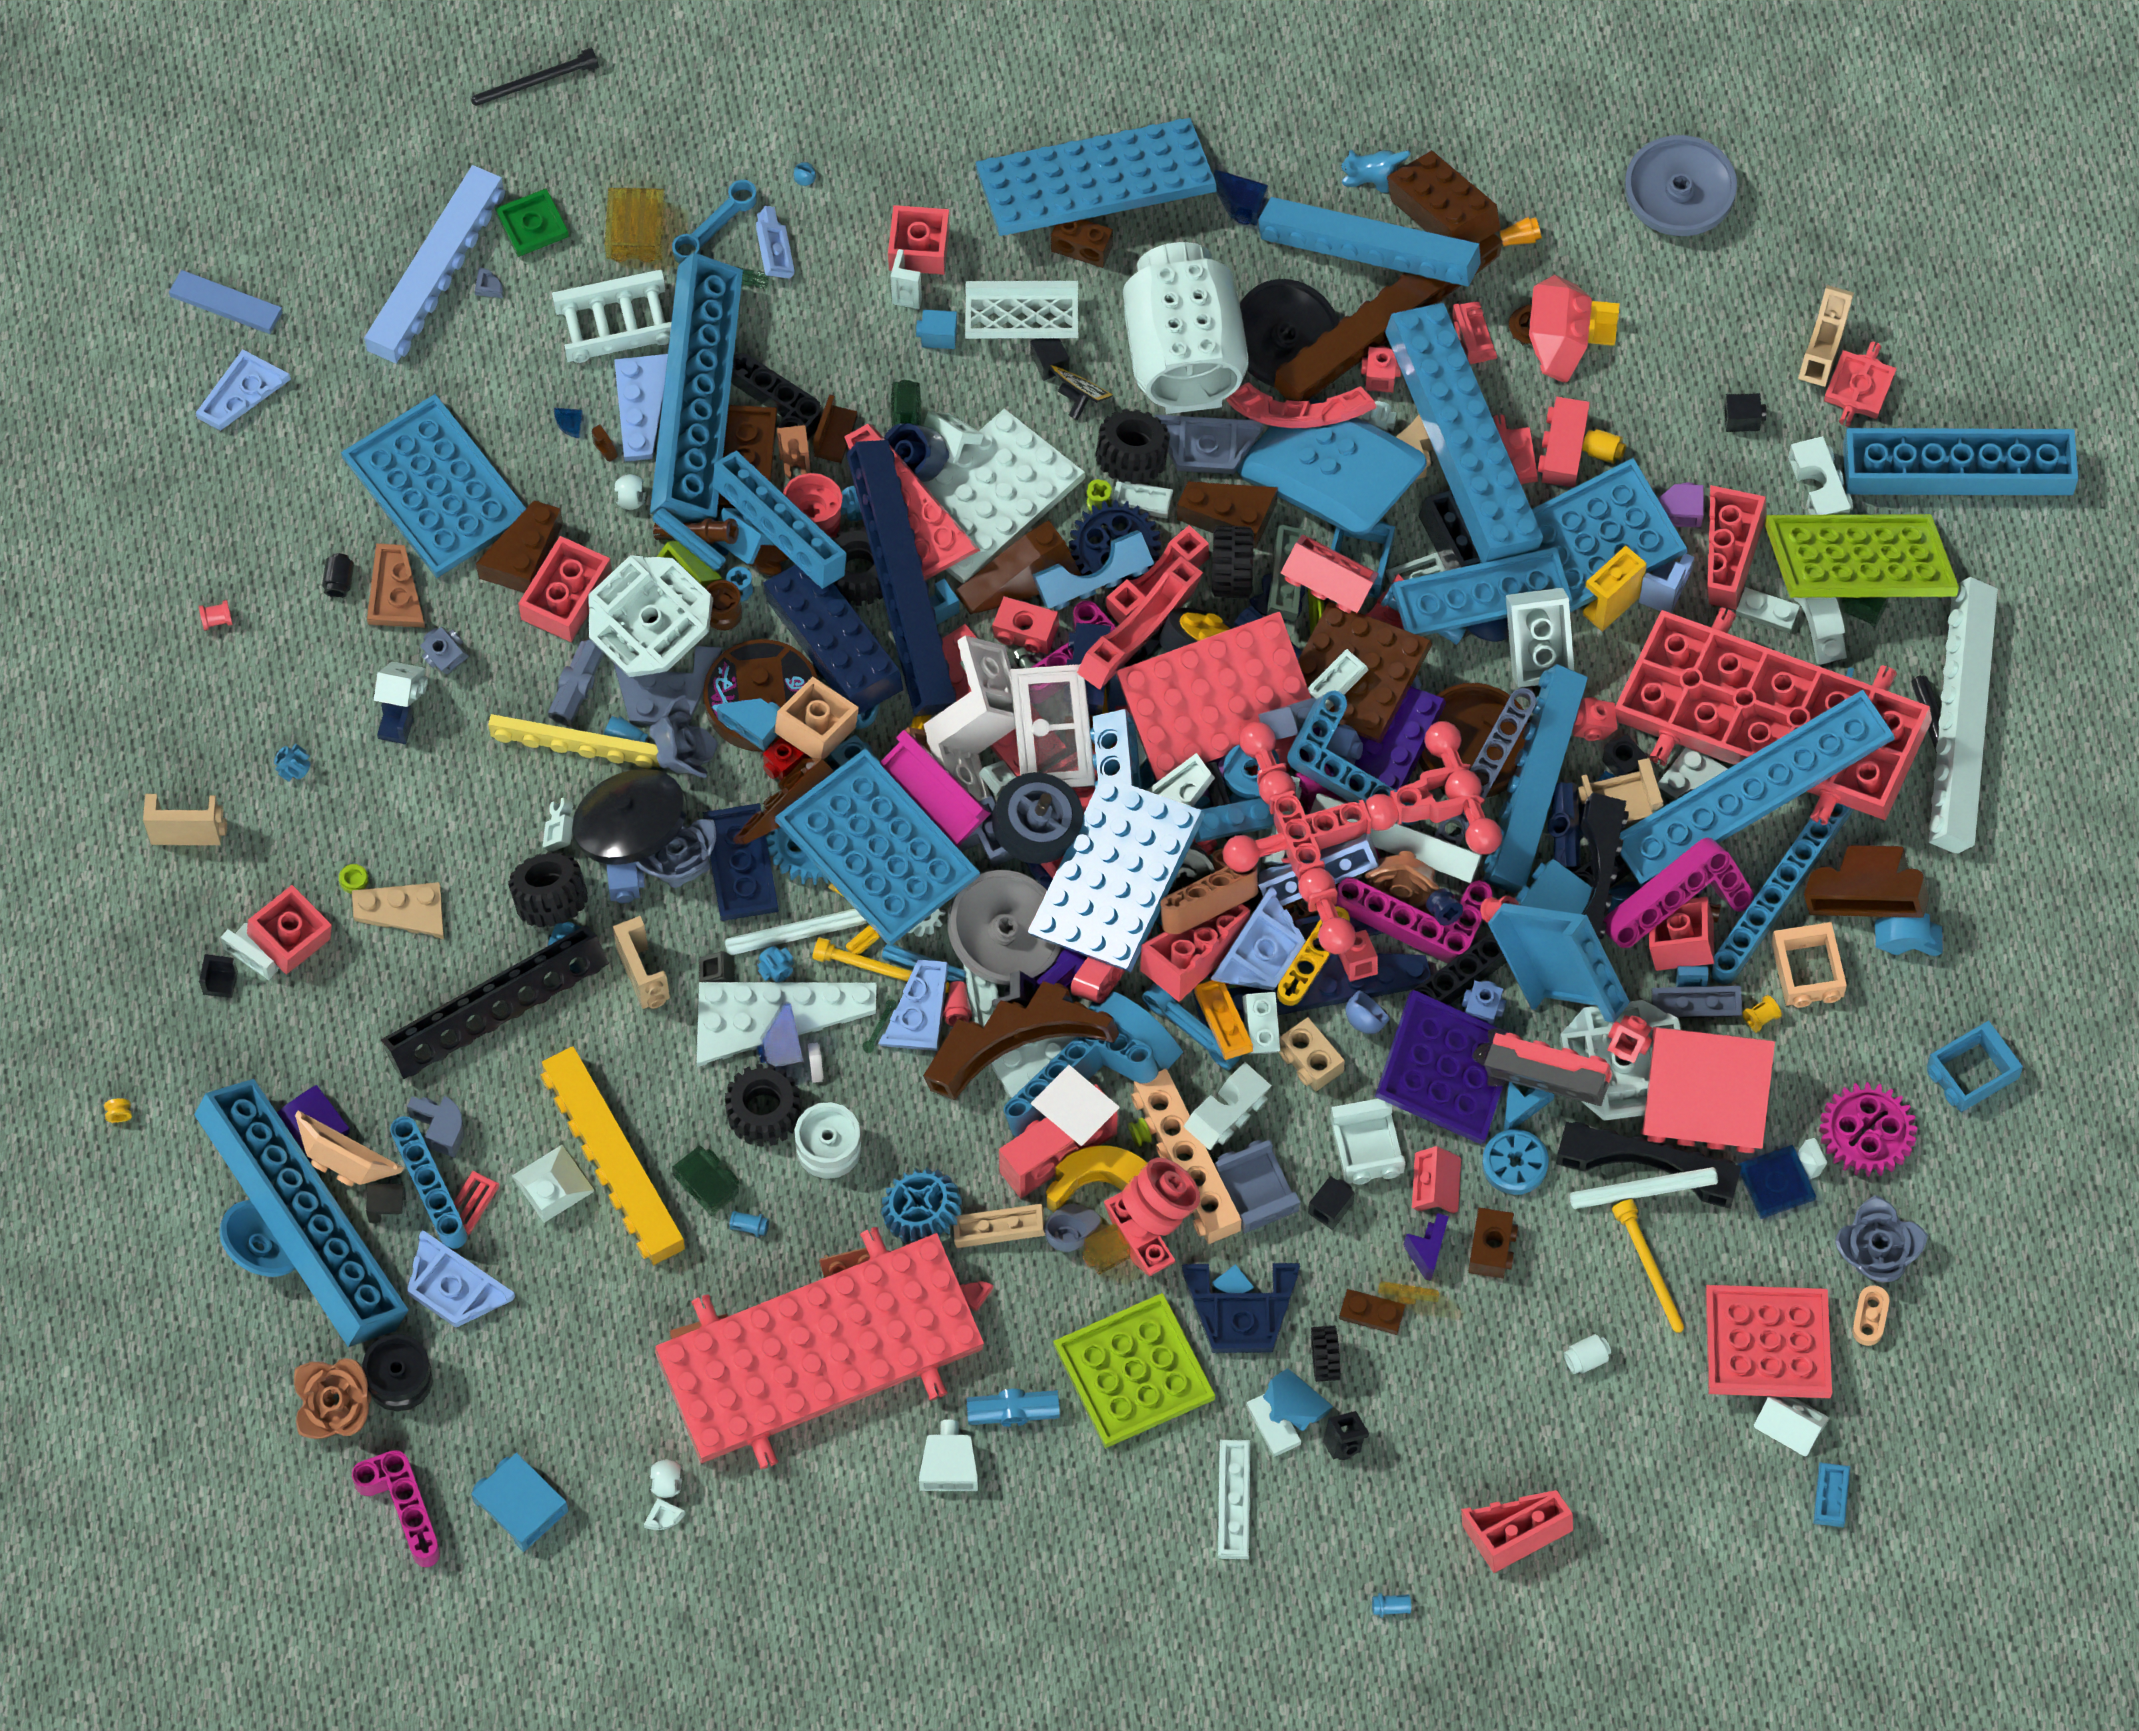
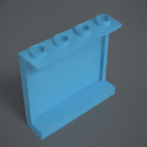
(1558, 958)

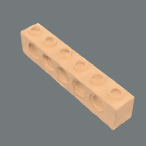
(1162, 1090)

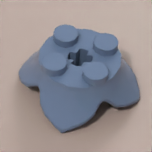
(679, 744)
(684, 856)
(1874, 1223)

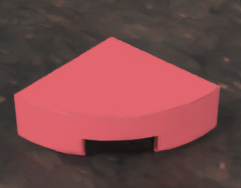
(976, 1293)

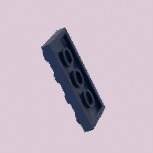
(740, 870)

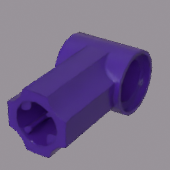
(1064, 970)

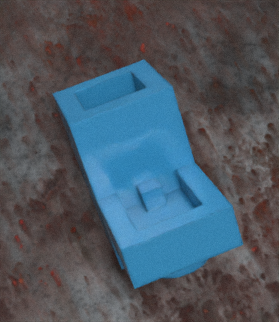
(1905, 933)

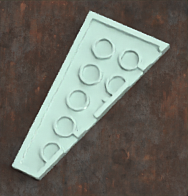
(738, 1012)

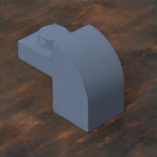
(445, 1123)

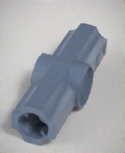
(575, 683)

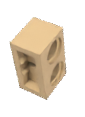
(1317, 1052)

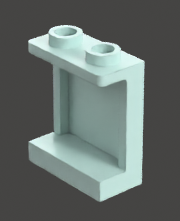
(1366, 1141)

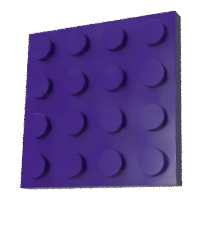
(1403, 743)
(1434, 1069)

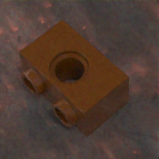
(1492, 1226)

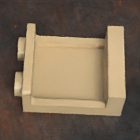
(1637, 788)
(184, 826)
(630, 940)

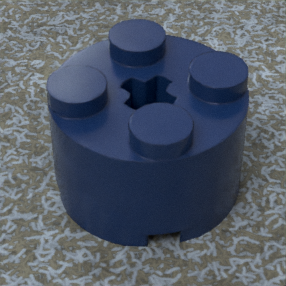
(919, 448)

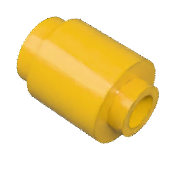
(1604, 446)

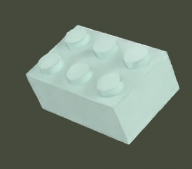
(1538, 634)

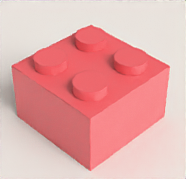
(922, 236)
(289, 929)
(1684, 937)

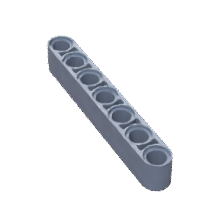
(1485, 764)

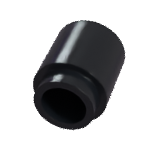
(337, 575)

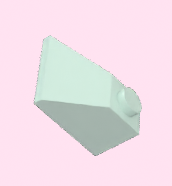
(553, 1183)

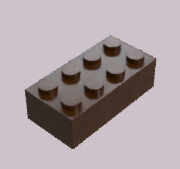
(1443, 200)

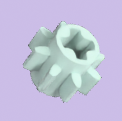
(1381, 416)

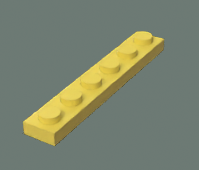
(565, 739)

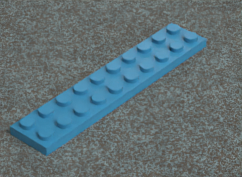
(1756, 785)

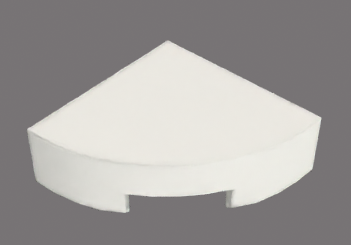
(815, 1062)

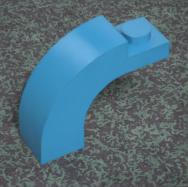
(1142, 1026)

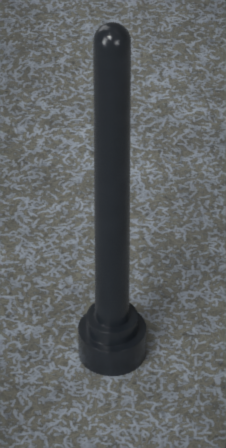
(584, 61)

